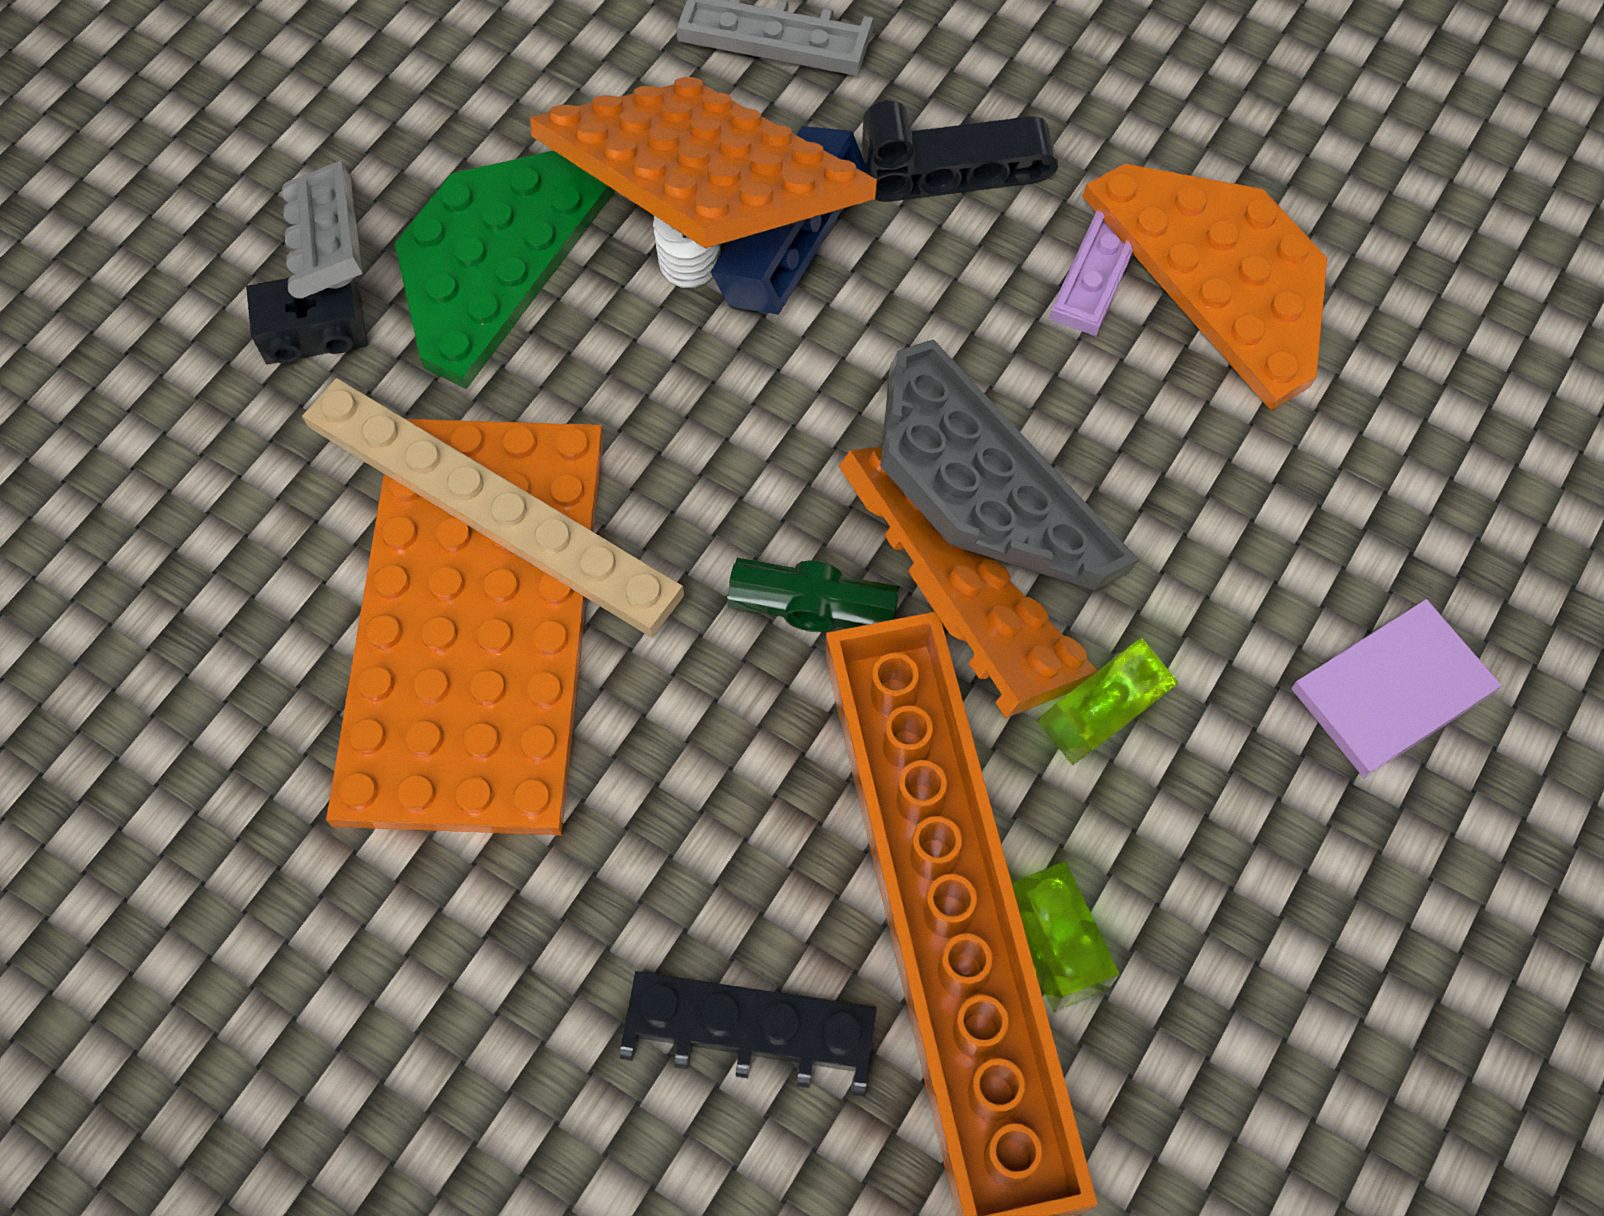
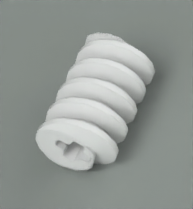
(681, 258)

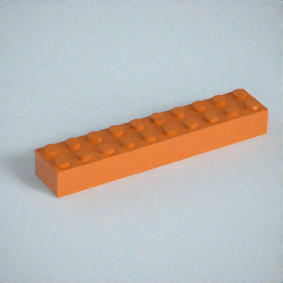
(956, 926)

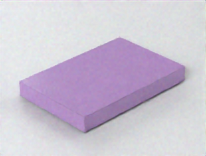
(1395, 688)

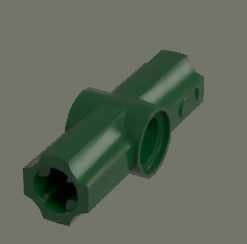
(810, 595)

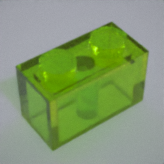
(1107, 701)
(1063, 938)

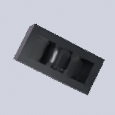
(306, 326)

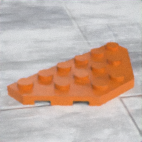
(1229, 266)

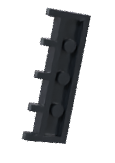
(750, 1025)

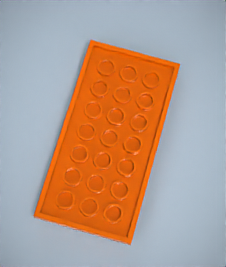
(467, 652)

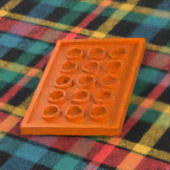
(702, 160)

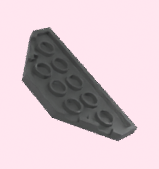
(984, 479)

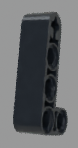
(952, 157)

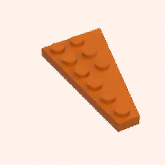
(974, 599)

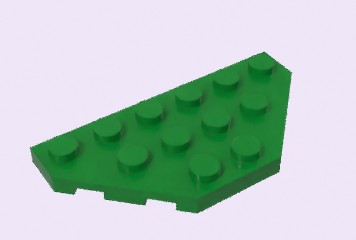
(487, 253)

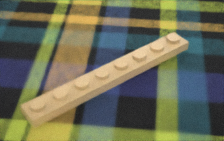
(495, 507)

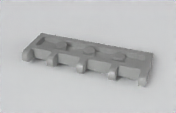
(776, 34)
(323, 230)

